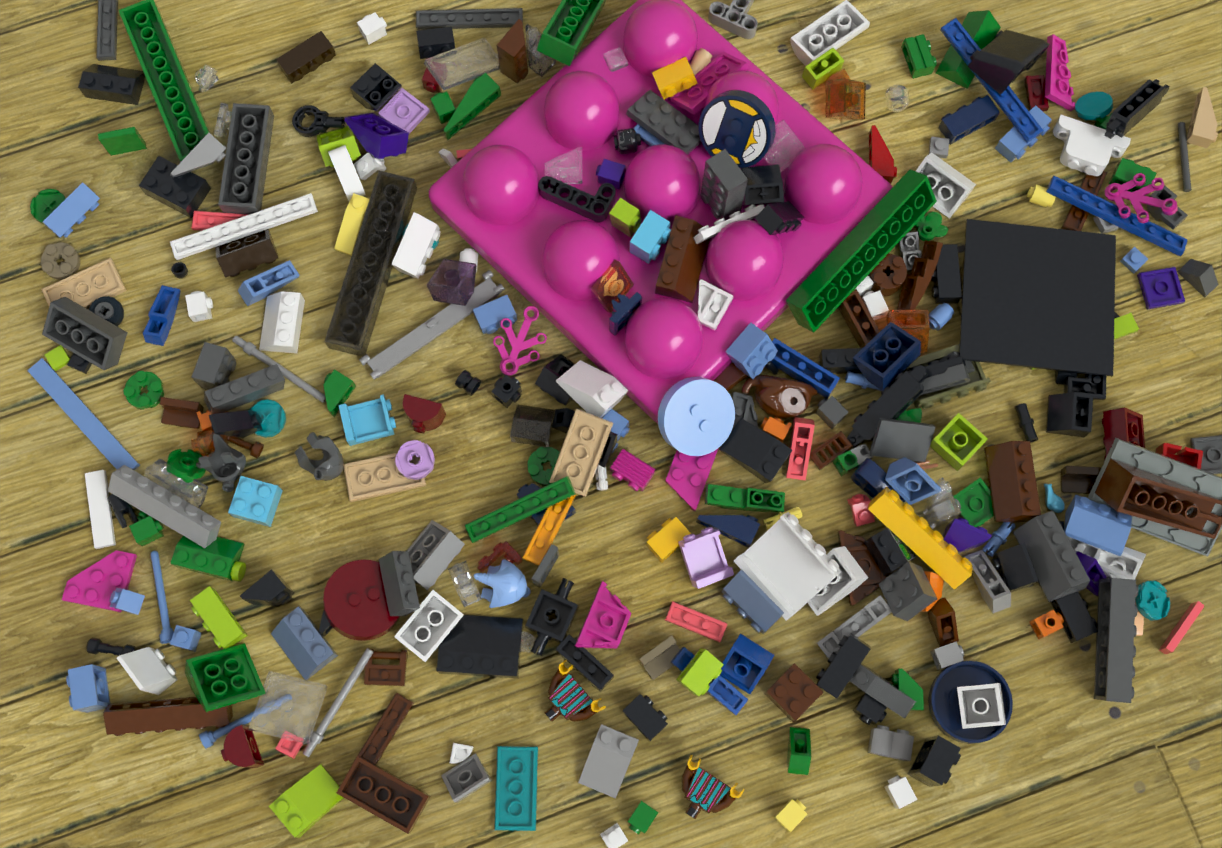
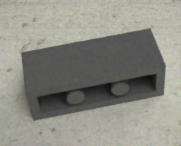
(399, 583)

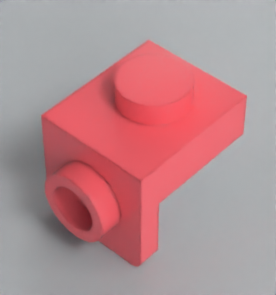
(859, 506)

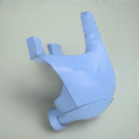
(507, 584)

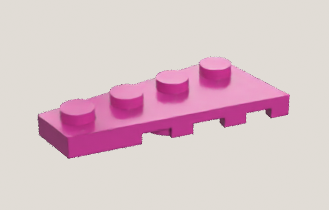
(1057, 74)

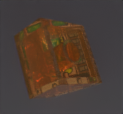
(845, 99)

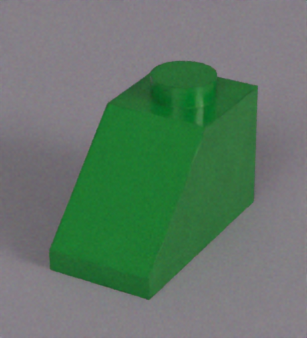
(337, 390)
(799, 751)

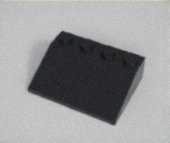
(482, 647)

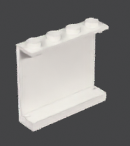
(788, 565)

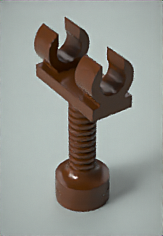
(255, 449)

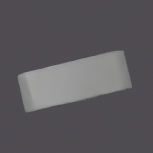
(736, 13)

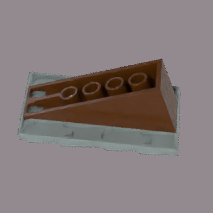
(1161, 496)

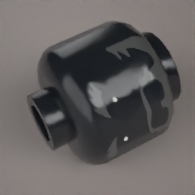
(627, 141)

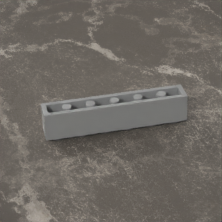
(164, 506)

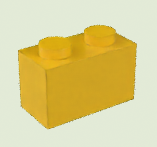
(674, 78)
(666, 540)

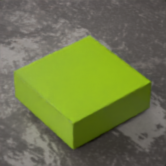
(57, 358)

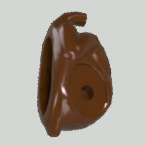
(780, 395)

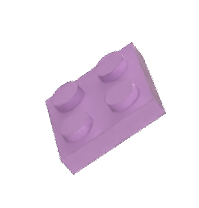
(404, 111)

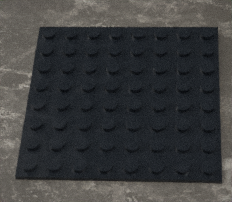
(1038, 297)

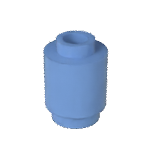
(940, 316)

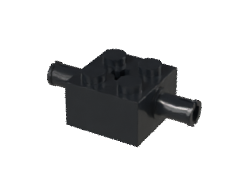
(548, 604)

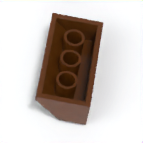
(682, 261)
(1012, 481)

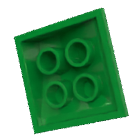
(223, 677)

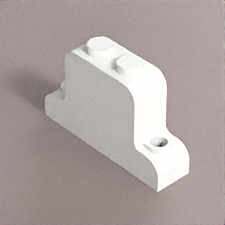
(1086, 145)

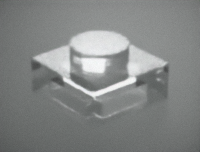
(615, 59)

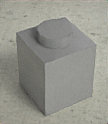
(947, 655)

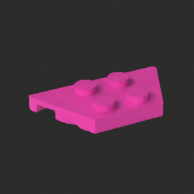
(689, 476)
(604, 621)

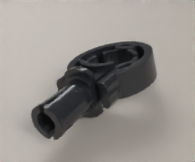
(321, 122)

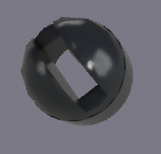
(179, 270)

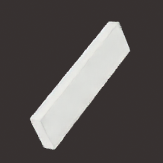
(100, 509)

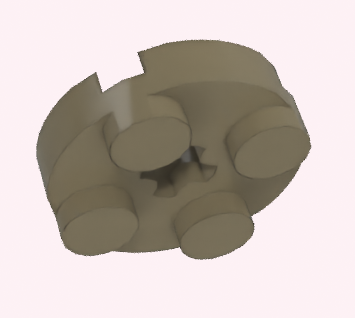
(66, 268)

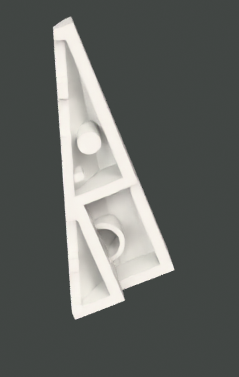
(1113, 566)

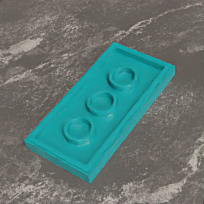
(516, 788)

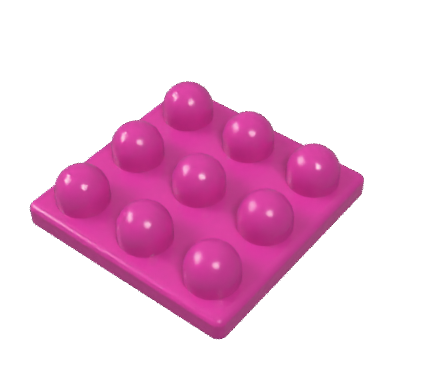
(560, 255)

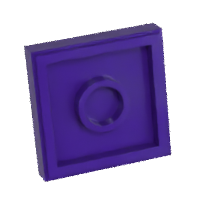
(1161, 288)

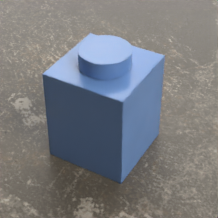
(126, 600)
(185, 638)

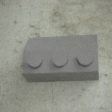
(433, 553)

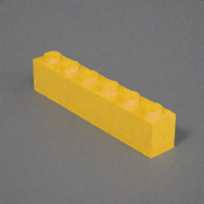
(920, 537)

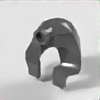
(224, 463)
(329, 466)

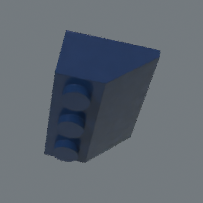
(887, 355)

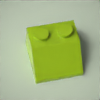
(335, 139)

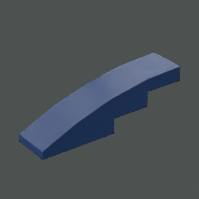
(719, 688)

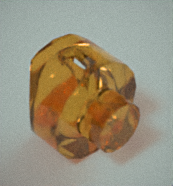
(203, 443)

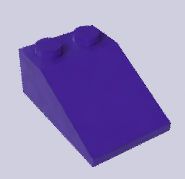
(378, 135)

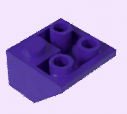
(965, 536)

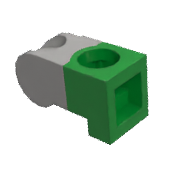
(851, 459)

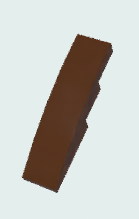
(920, 277)

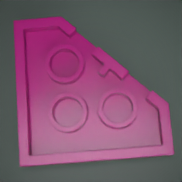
(98, 581)

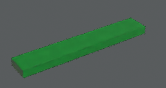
(520, 509)

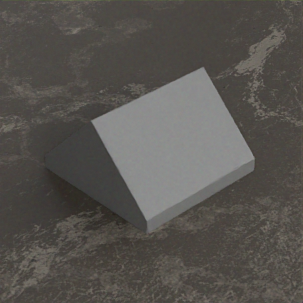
(466, 778)

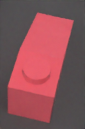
(801, 446)

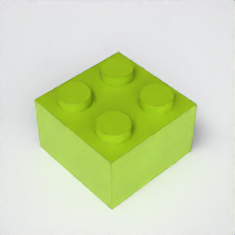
(958, 441)

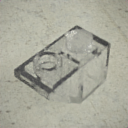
(464, 583)

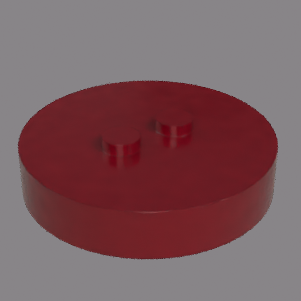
(358, 602)

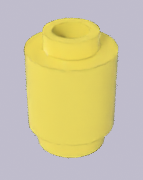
(1040, 197)

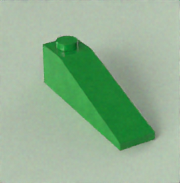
(478, 98)

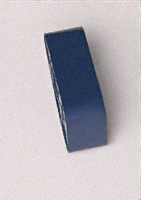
(871, 478)

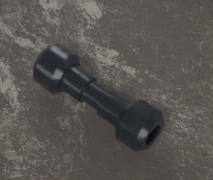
(95, 646)

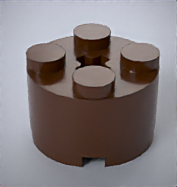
(896, 275)

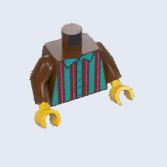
(569, 698)
(705, 790)

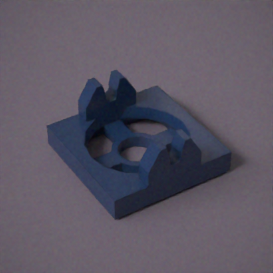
(623, 311)

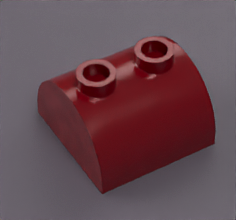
(423, 414)
(242, 748)

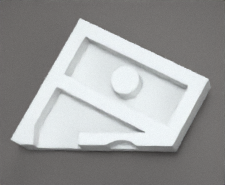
(712, 304)

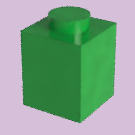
(443, 106)
(147, 530)
(642, 818)

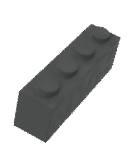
(244, 390)

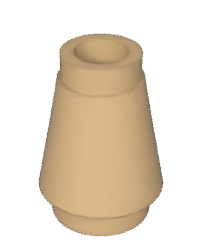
(700, 60)

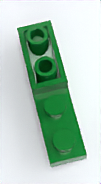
(744, 499)

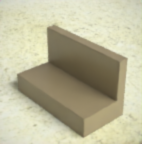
(660, 658)

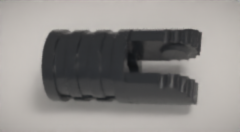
(120, 508)

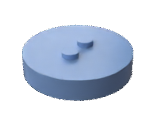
(696, 416)

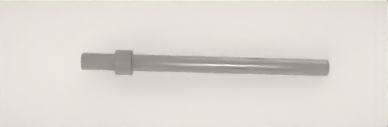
(250, 349)
(317, 735)

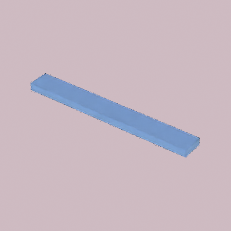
(82, 415)

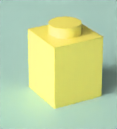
(791, 814)

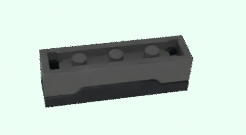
(944, 374)

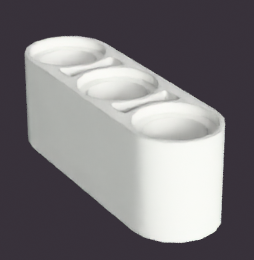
(346, 172)

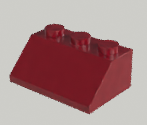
(1124, 425)

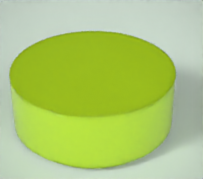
(238, 571)

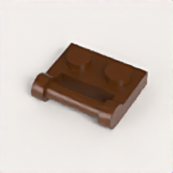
(386, 674)

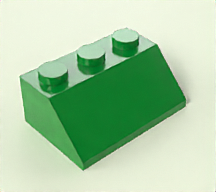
(213, 560)

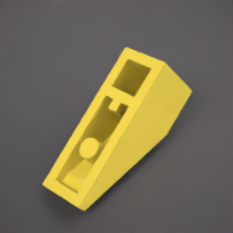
(351, 224)

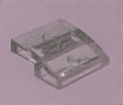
(785, 147)

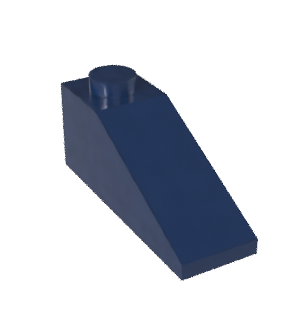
(735, 527)

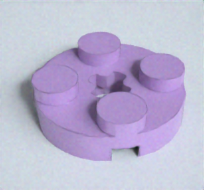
(425, 464)

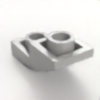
(910, 249)

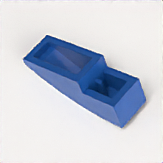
(161, 316)

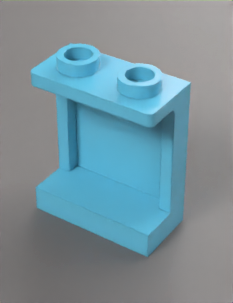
(367, 420)

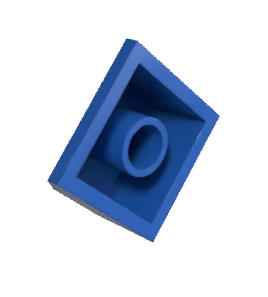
(745, 663)

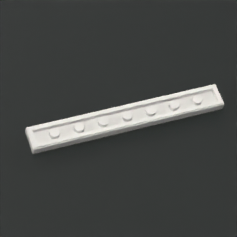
(243, 226)

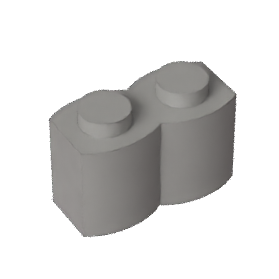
(890, 743)

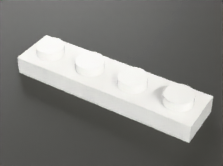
(708, 232)

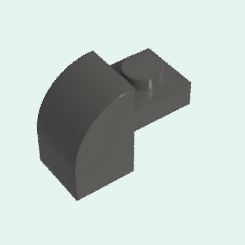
(1156, 212)

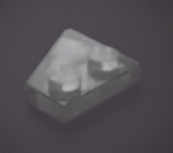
(223, 121)
(566, 167)

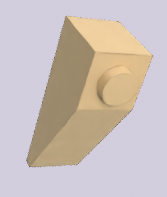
(1203, 121)

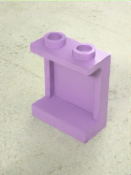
(704, 558)

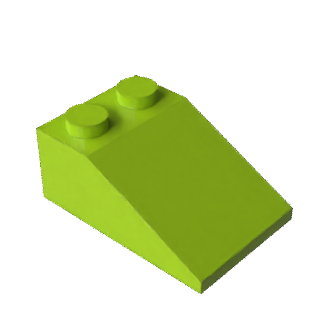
(307, 801)

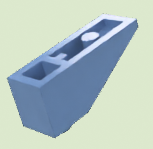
(268, 282)

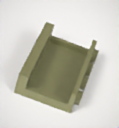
(977, 380)

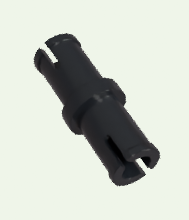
(1026, 422)

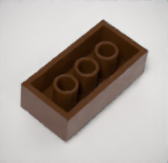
(383, 794)

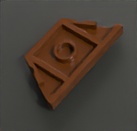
(861, 554)

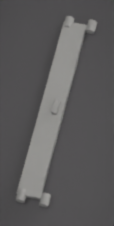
(431, 328)

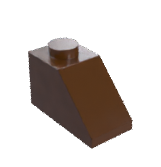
(943, 622)

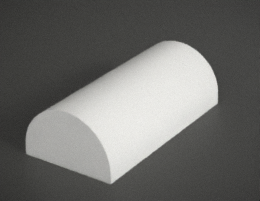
(828, 31)

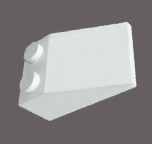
(592, 388)
(842, 585)
(148, 670)

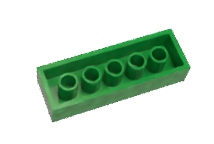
(569, 29)

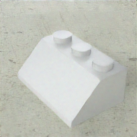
(947, 184)
(416, 246)
(282, 322)
(429, 625)

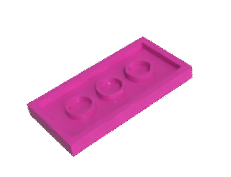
(694, 98)

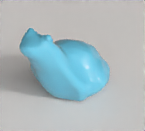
(1052, 500)

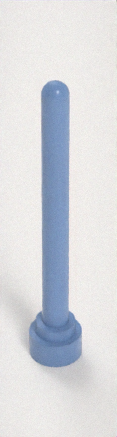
(167, 632)
(208, 738)

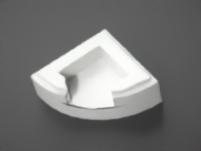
(448, 157)
(460, 753)

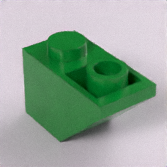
(907, 685)

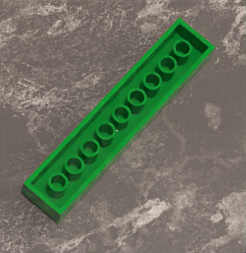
(165, 76)
(861, 250)

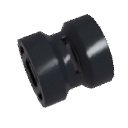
(468, 382)

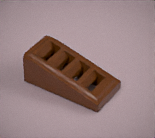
(843, 440)

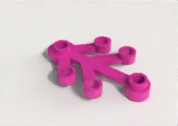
(1138, 197)
(518, 344)

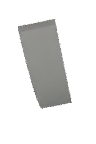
(857, 625)

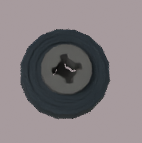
(114, 309)

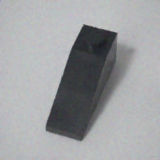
(236, 423)

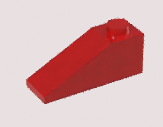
(880, 156)

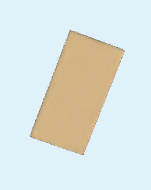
(87, 285)
(582, 450)
(377, 478)

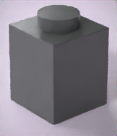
(831, 411)

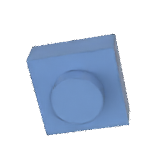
(1134, 260)

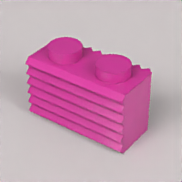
(632, 470)

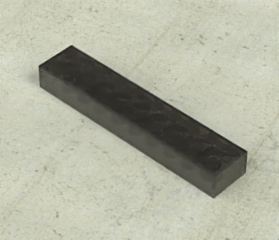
(371, 264)

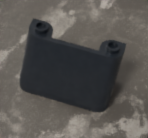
(1006, 58)

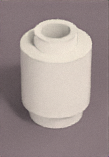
(469, 255)

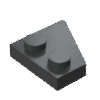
(744, 408)

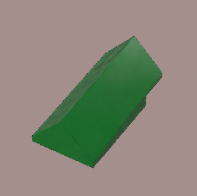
(982, 29)

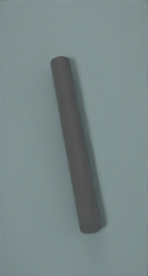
(1184, 157)

